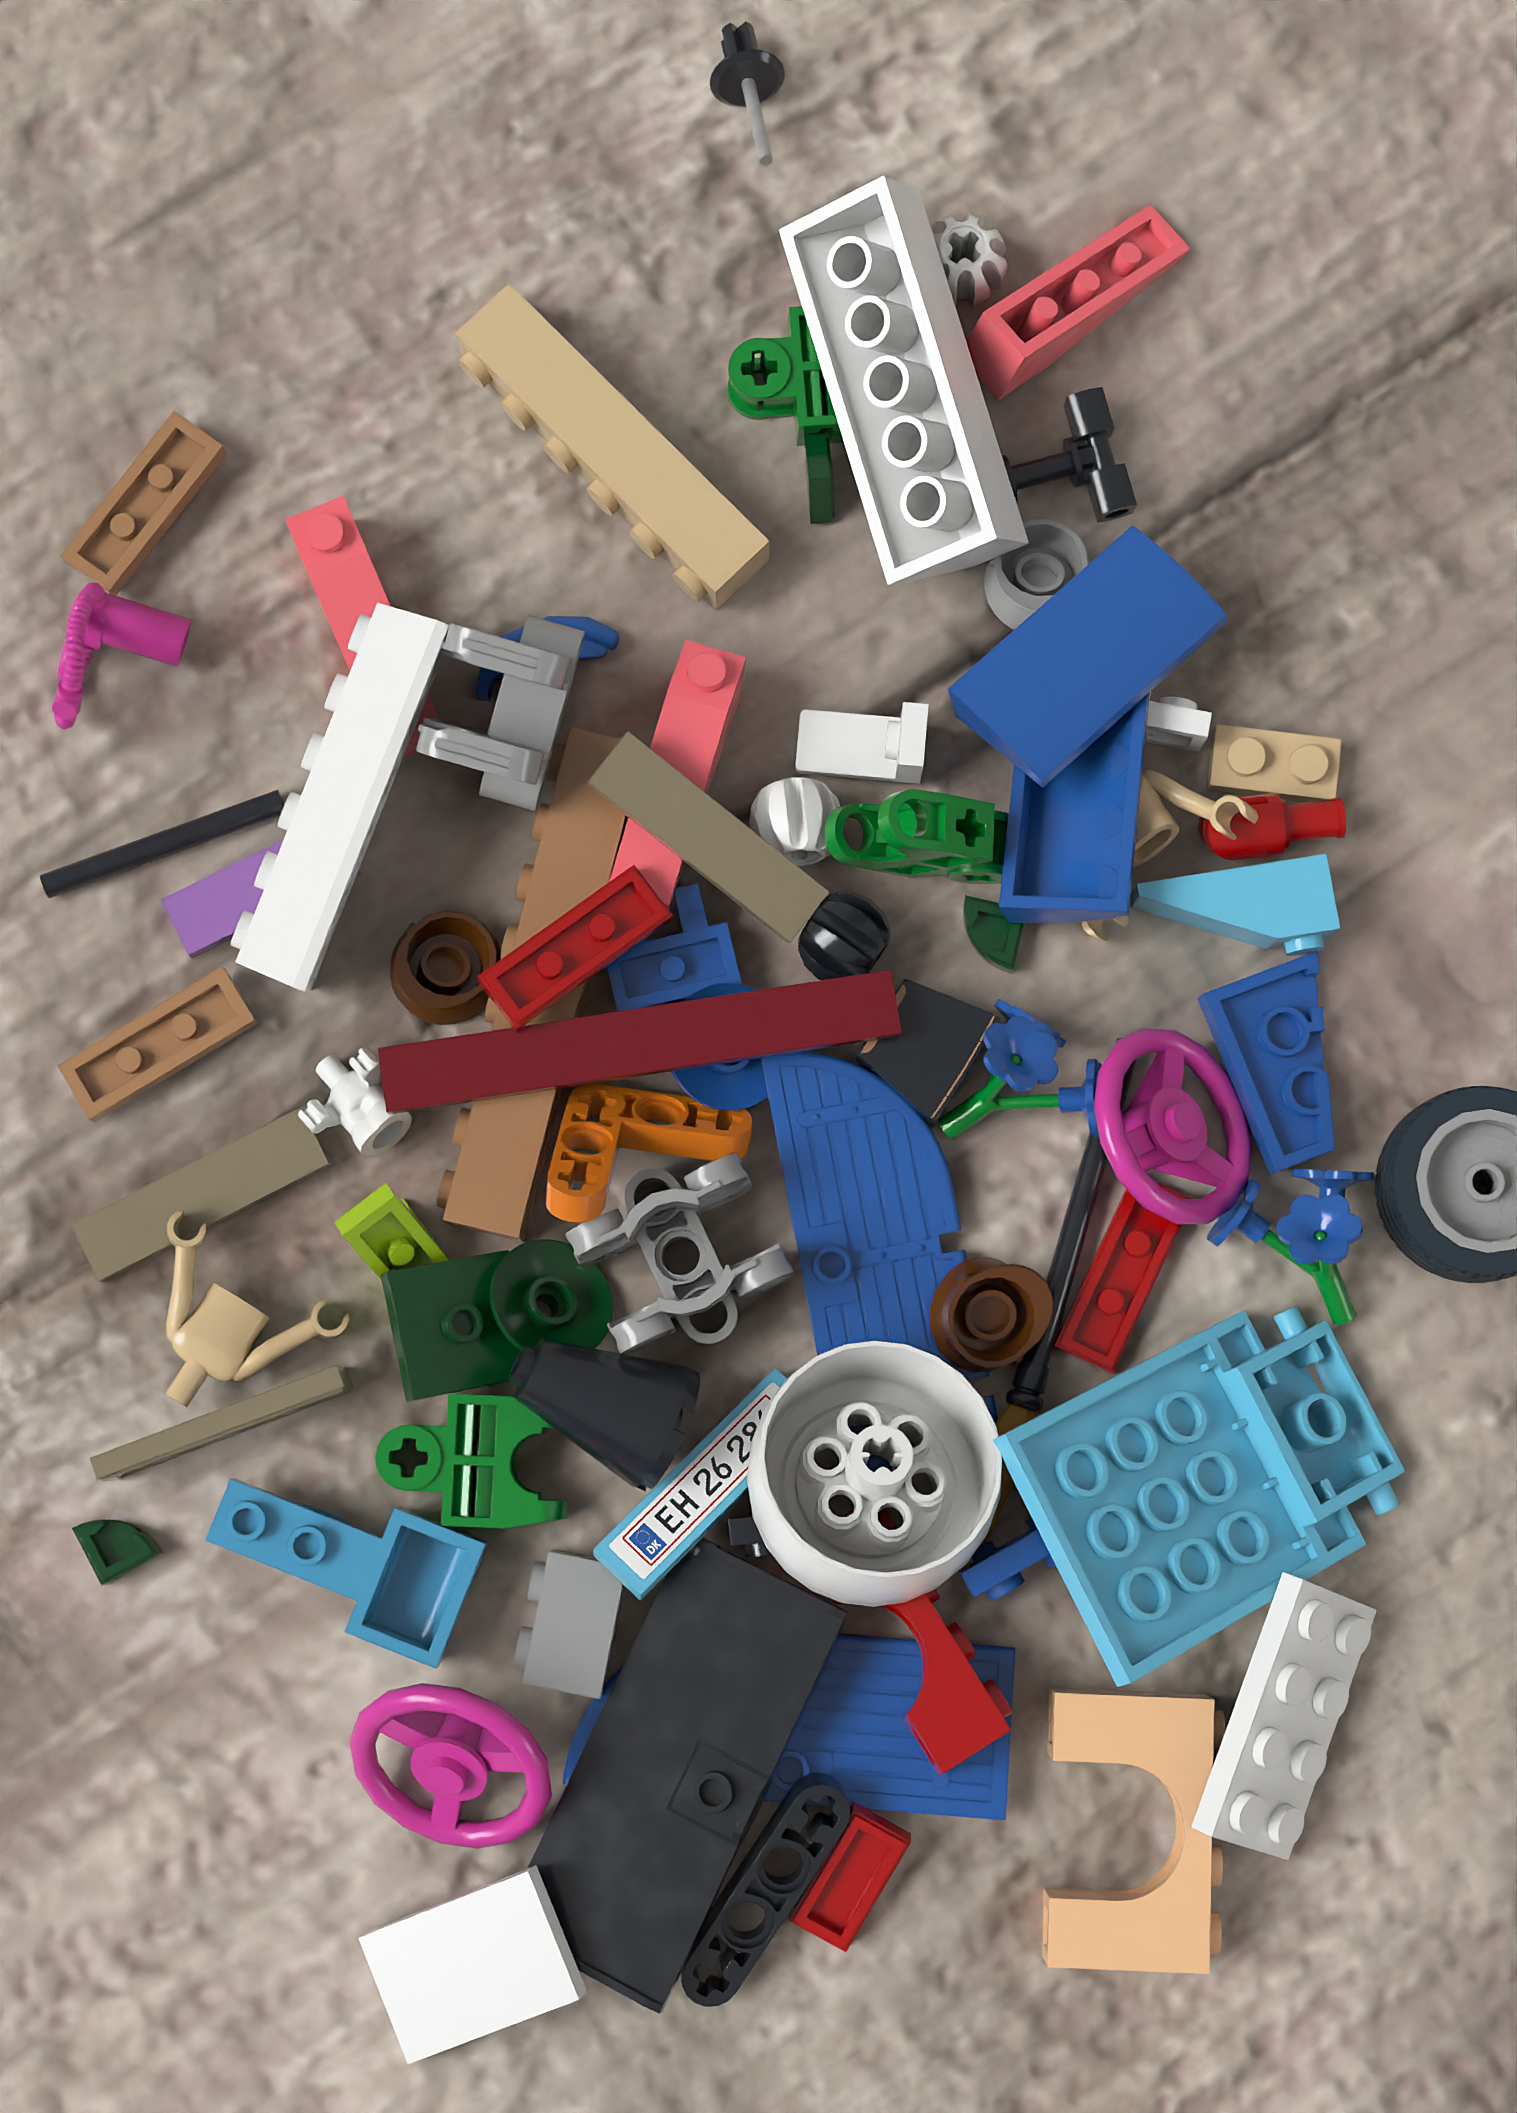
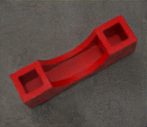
(953, 1708)

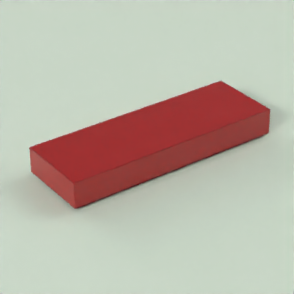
(574, 947)
(1117, 1284)

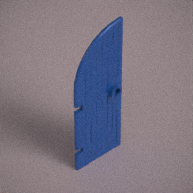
(863, 1205)
(860, 1735)

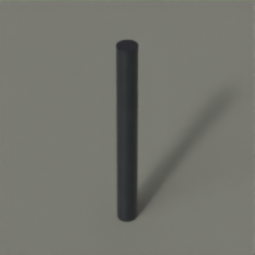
(162, 844)

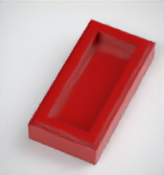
(851, 1878)

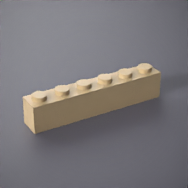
(611, 447)

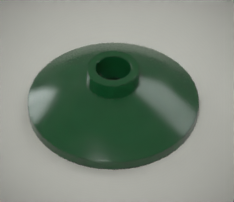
(550, 1274)

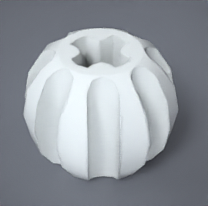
(970, 257)
(794, 817)

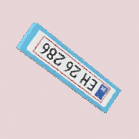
(687, 1499)

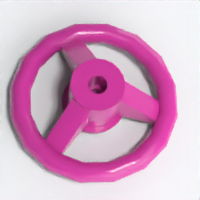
(1167, 1128)
(454, 1747)

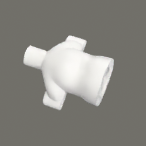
(356, 1104)

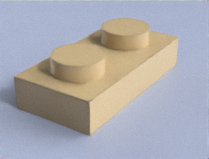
(1273, 762)

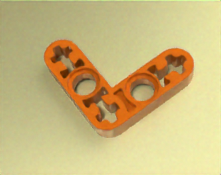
(623, 1114)

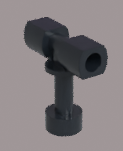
(1084, 459)

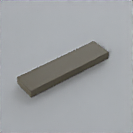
(707, 837)
(207, 1192)
(222, 1424)

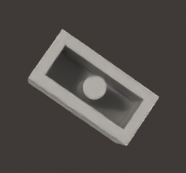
(572, 1624)

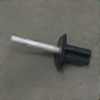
(747, 79)

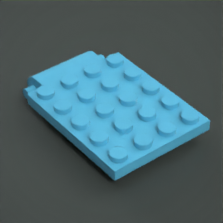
(1201, 1483)

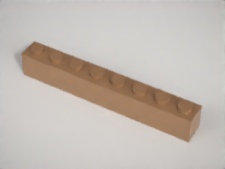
(509, 1136)

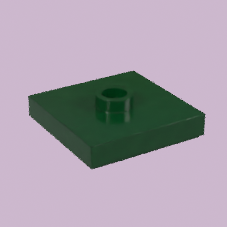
(447, 1327)

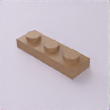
(144, 504)
(157, 1044)

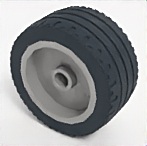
(1428, 1188)

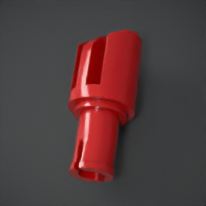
(1275, 827)

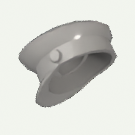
(1033, 573)

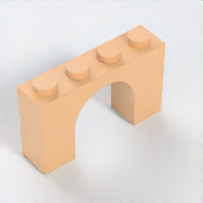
(1169, 1916)

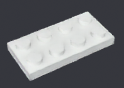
(1284, 1718)

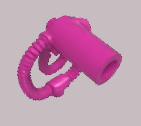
(118, 623)

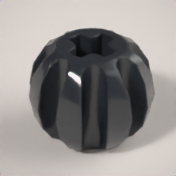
(844, 936)

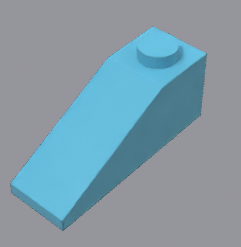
(1256, 904)

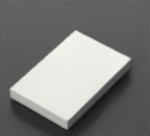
(472, 1965)

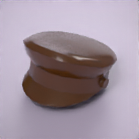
(439, 965)
(989, 1313)

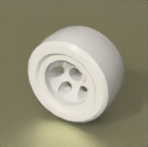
(905, 1400)

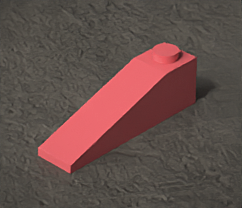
(1070, 300)
(343, 577)
(691, 740)

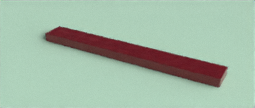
(639, 1042)

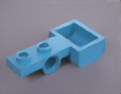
(403, 1583)

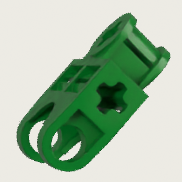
(792, 381)
(924, 835)
(452, 1460)

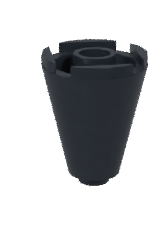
(609, 1404)

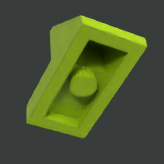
(389, 1233)

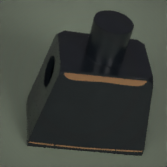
(934, 1051)

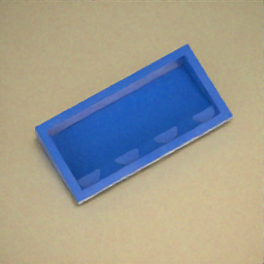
(1086, 656)
(1077, 835)

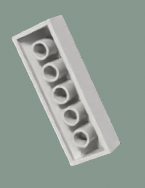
(902, 383)
(342, 797)

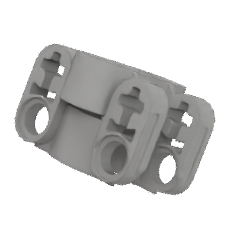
(526, 713)
(687, 1293)

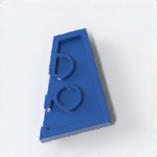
(1274, 1057)

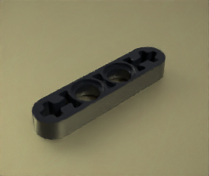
(770, 1892)

